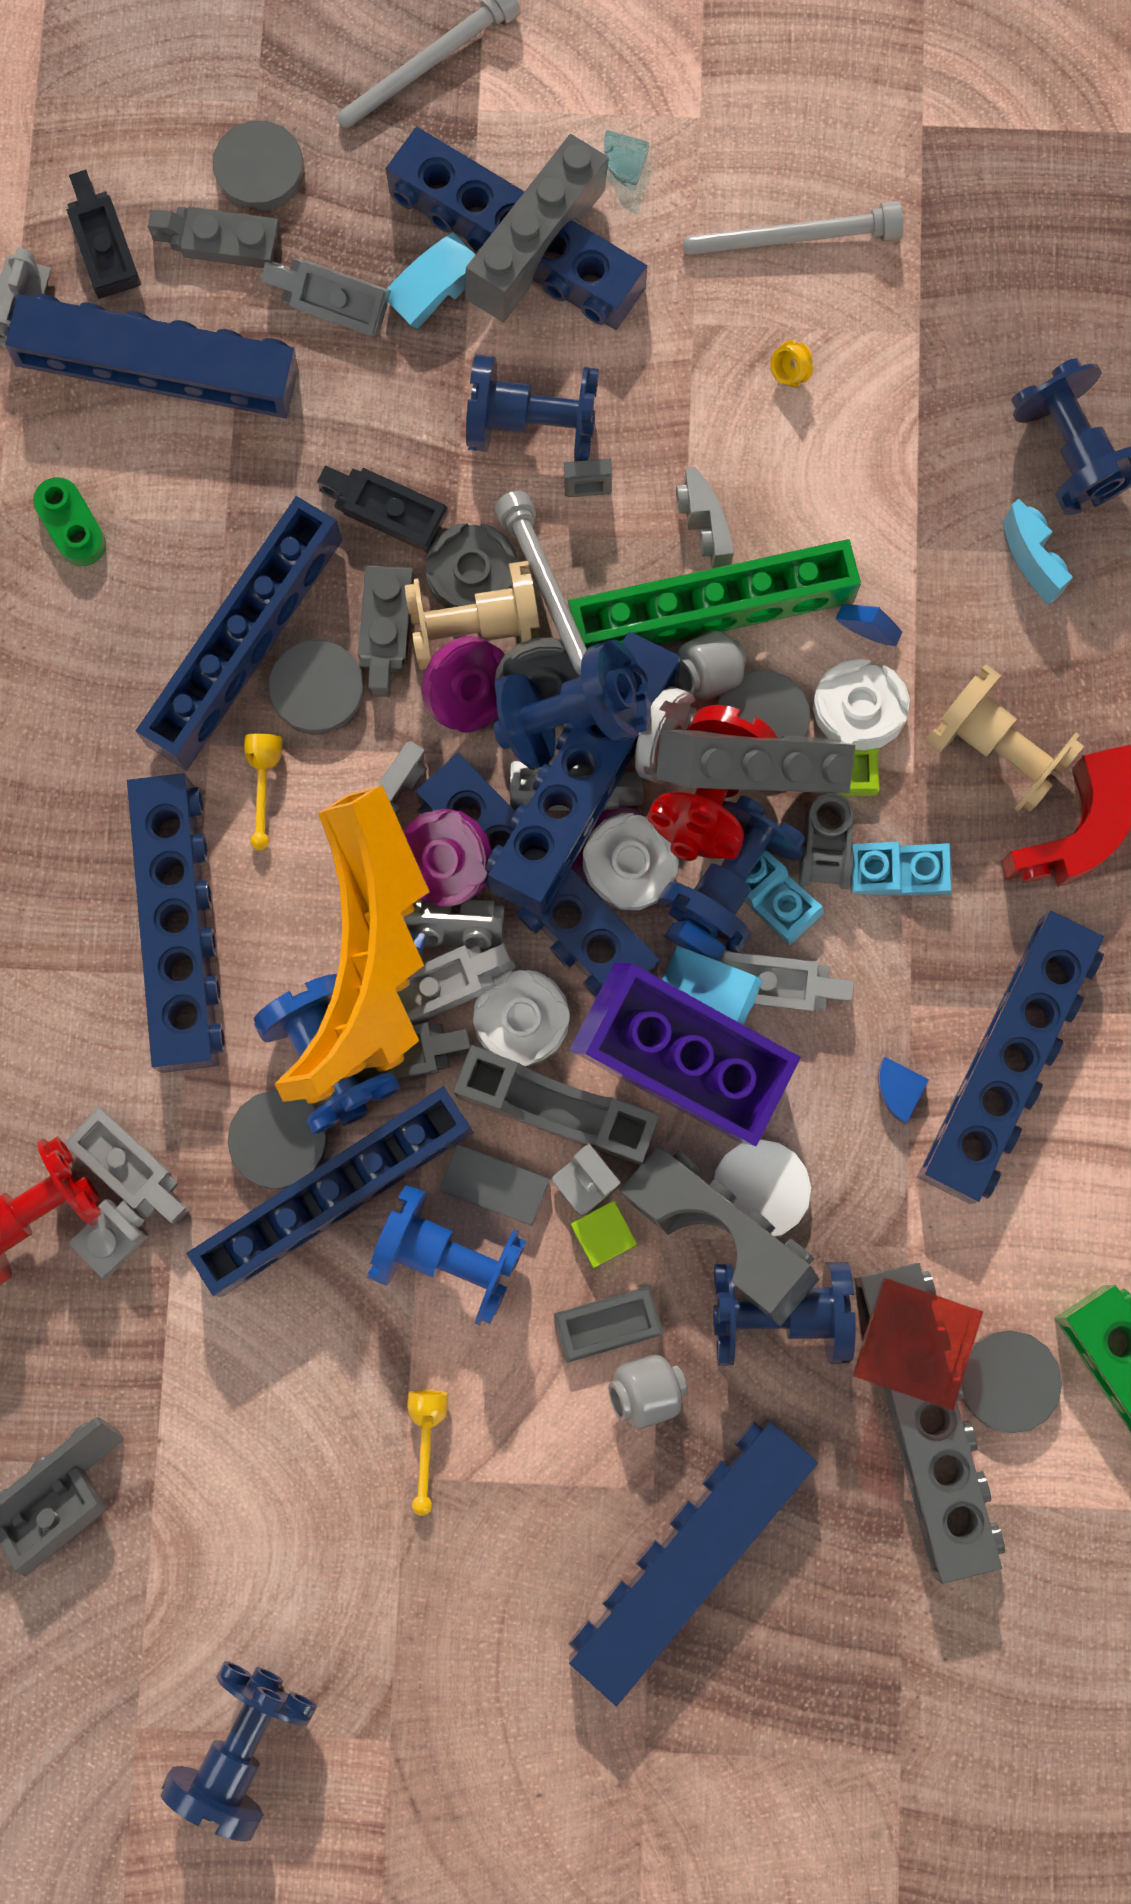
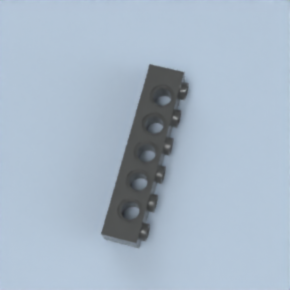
(949, 1554)

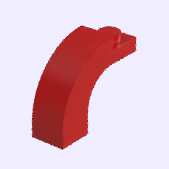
(1104, 823)

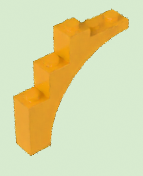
(377, 954)

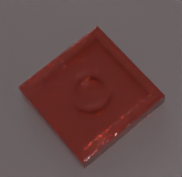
(917, 1344)

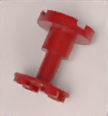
(696, 821)
(44, 1197)

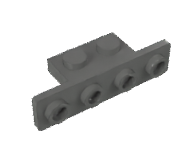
(54, 1497)

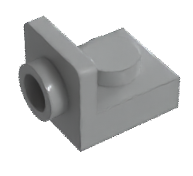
(585, 1180)
(111, 1239)

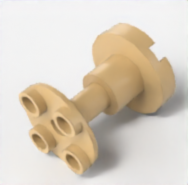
(495, 614)
(990, 728)

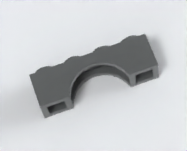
(508, 259)
(753, 763)
(555, 1107)
(766, 1270)

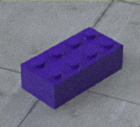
(685, 1053)

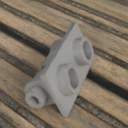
(22, 277)
(476, 925)

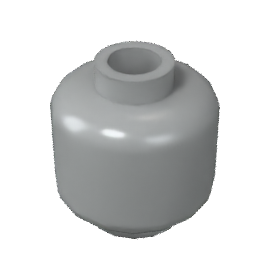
(711, 665)
(647, 1391)

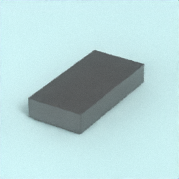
(494, 1185)
(608, 1324)

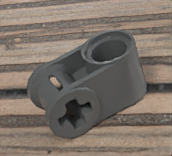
(827, 851)

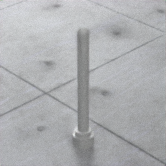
(491, 12)
(882, 222)
(517, 516)

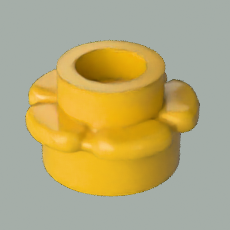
(783, 365)

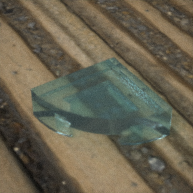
(626, 157)

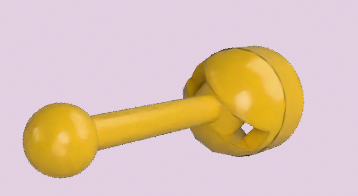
(262, 753)
(425, 1410)

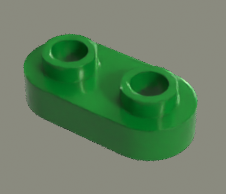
(67, 519)

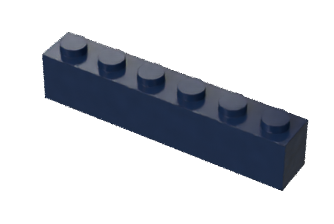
(152, 355)
(690, 1561)

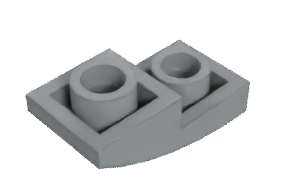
(705, 513)

